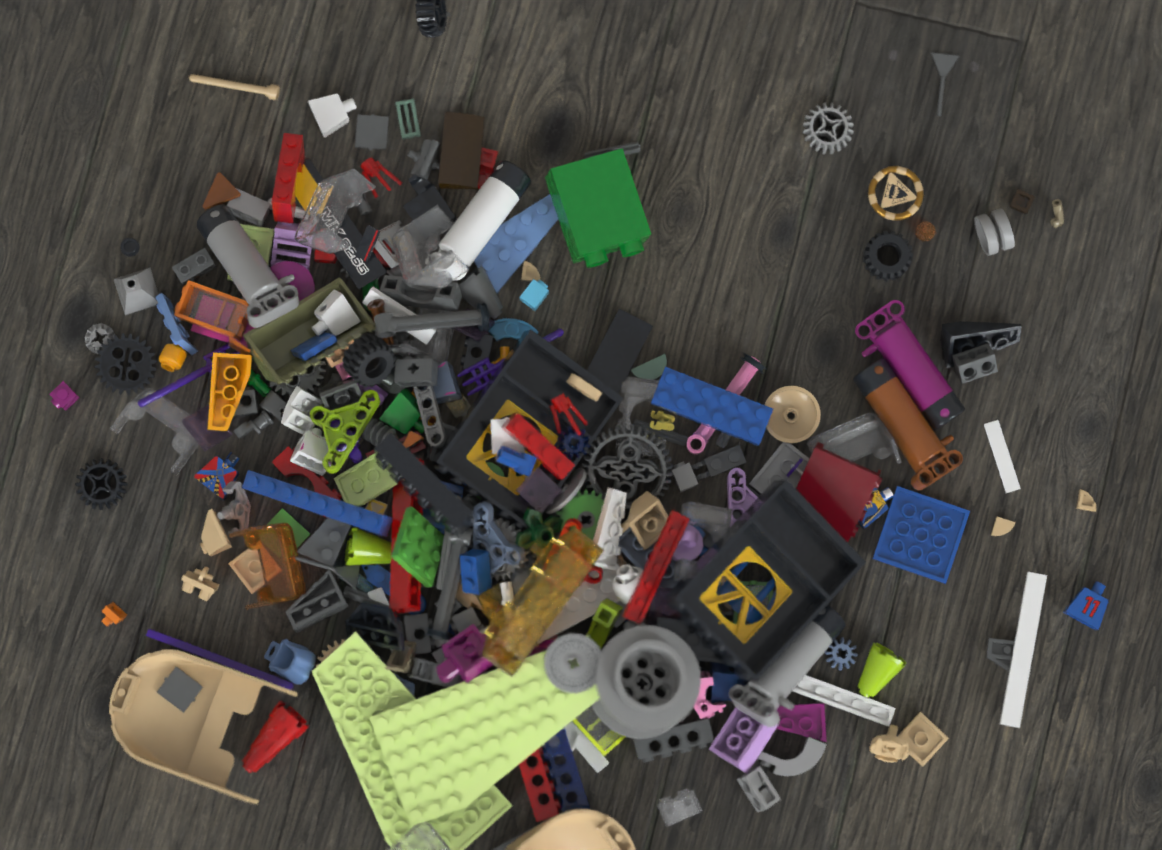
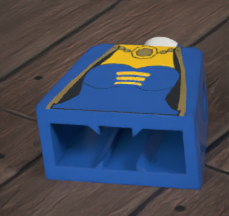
(876, 507)

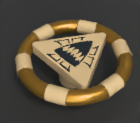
(895, 193)

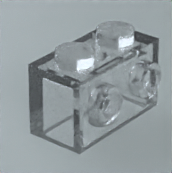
(679, 807)

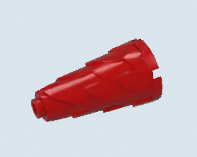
(275, 735)

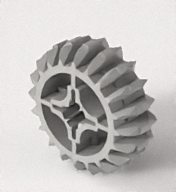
(824, 120)

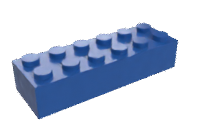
(712, 406)

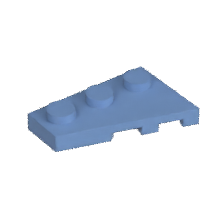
(179, 334)

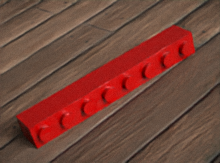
(404, 588)

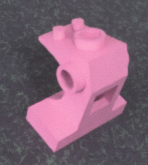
(708, 708)

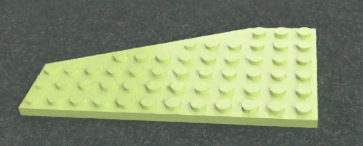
(360, 686)
(471, 735)

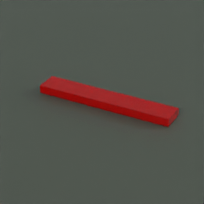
(656, 567)

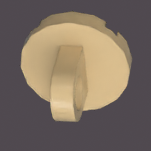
(889, 747)

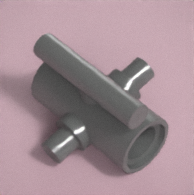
(425, 159)

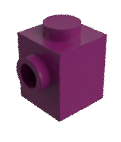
(63, 396)

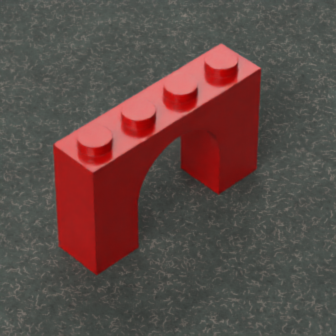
(290, 162)

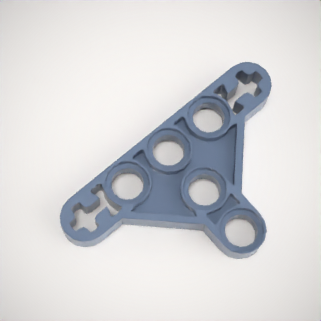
(493, 539)

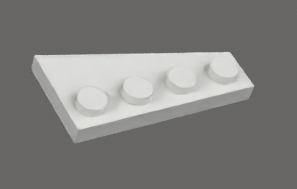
(610, 528)

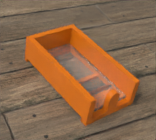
(212, 310)

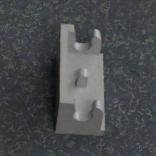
(249, 208)

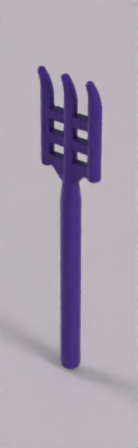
(492, 368)
(184, 380)

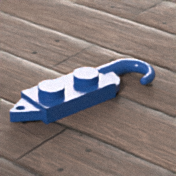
(381, 578)

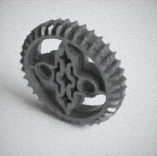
(636, 469)

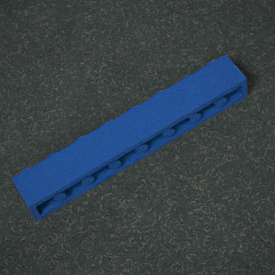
(317, 503)

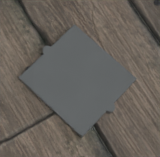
(372, 132)
(179, 689)

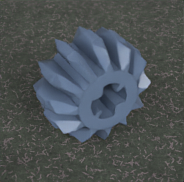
(838, 660)

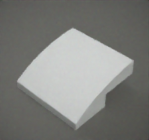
(298, 410)

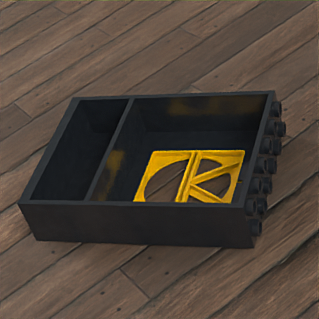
(522, 385)
(800, 553)

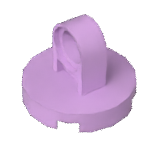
(689, 545)

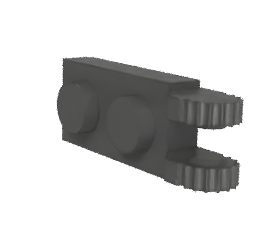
(720, 462)

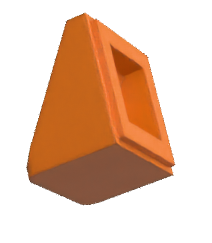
(412, 439)

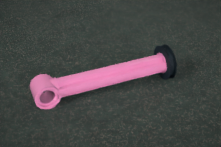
(736, 386)

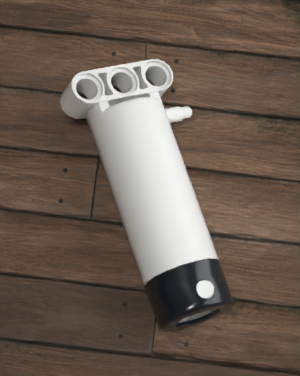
(484, 213)

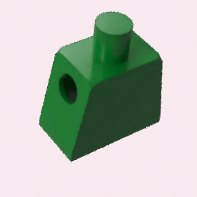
(404, 413)

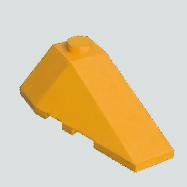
(228, 383)

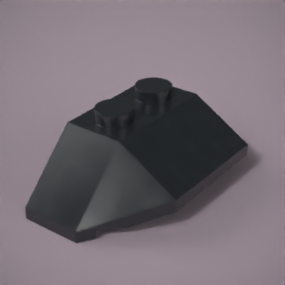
(376, 626)

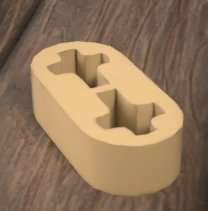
(584, 387)

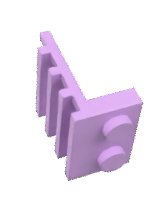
(285, 235)

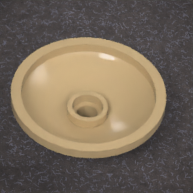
(805, 410)

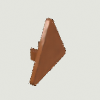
(220, 192)

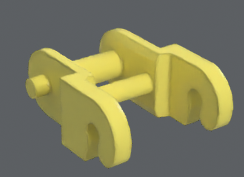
(665, 423)

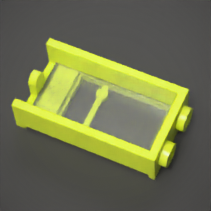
(596, 731)

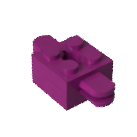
(459, 656)

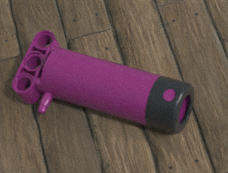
(912, 366)

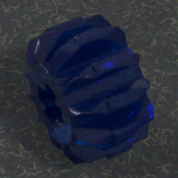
(579, 444)

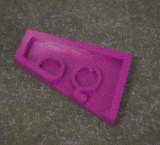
(804, 720)

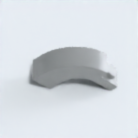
(808, 757)

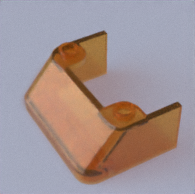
(278, 563)

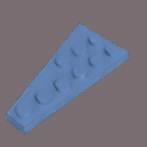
(516, 241)

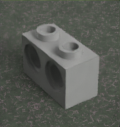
(758, 789)

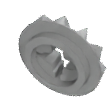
(91, 335)

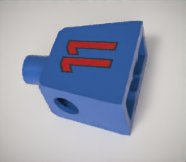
(1088, 606)

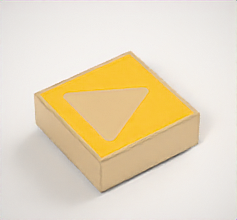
(377, 506)

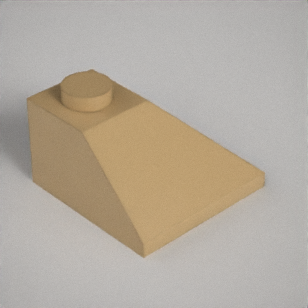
(647, 519)
(214, 535)

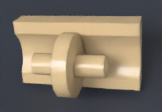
(201, 580)

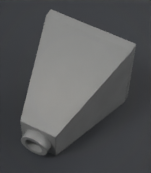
(137, 291)

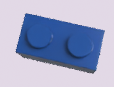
(475, 571)

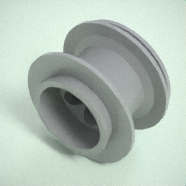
(679, 682)

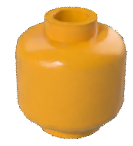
(172, 357)

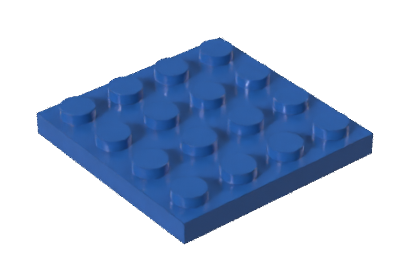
(921, 534)

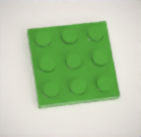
(418, 547)

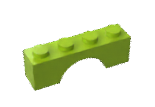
(604, 621)

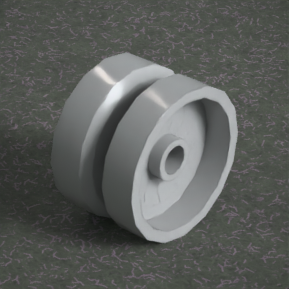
(994, 232)

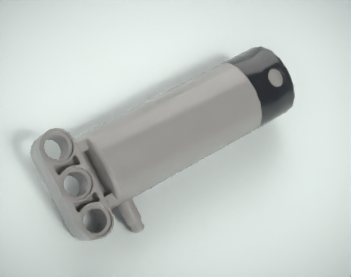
(247, 267)
(787, 670)

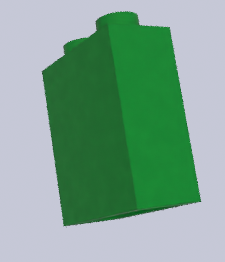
(598, 208)

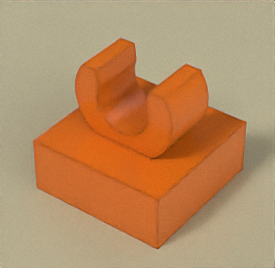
(113, 614)

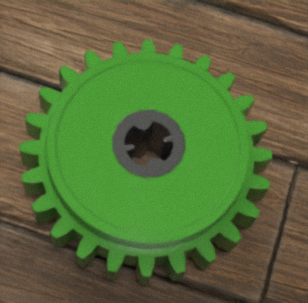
(585, 506)

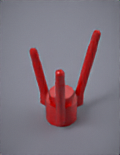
(371, 168)
(562, 404)

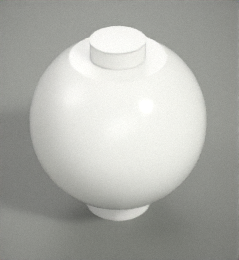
(626, 582)

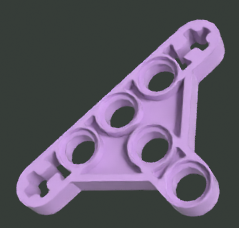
(748, 496)

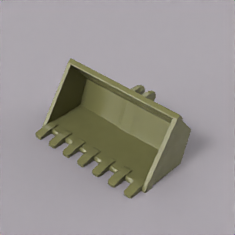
(273, 341)

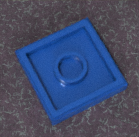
(313, 345)

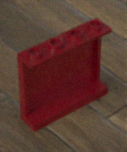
(838, 489)

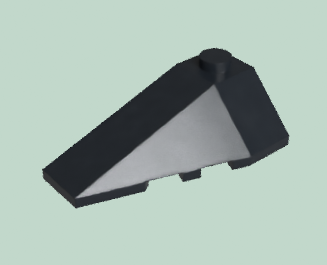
(964, 335)

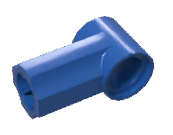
(520, 462)

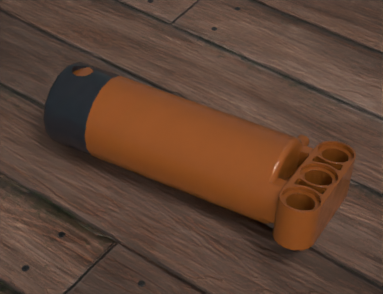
(906, 424)

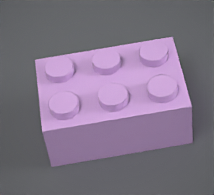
(741, 740)

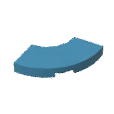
(510, 328)

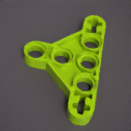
(348, 419)

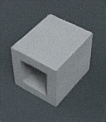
(684, 476)

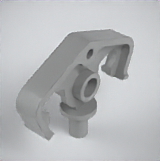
(237, 508)

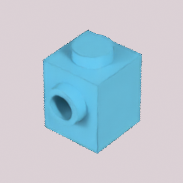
(534, 294)

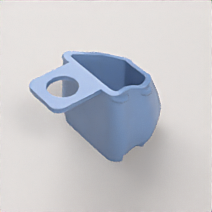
(291, 661)

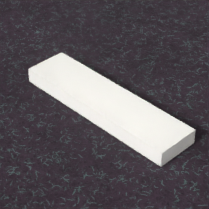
(397, 309)

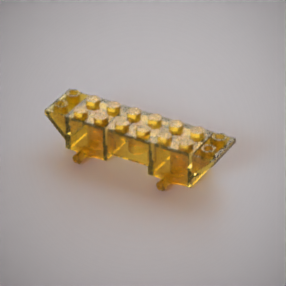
(543, 595)

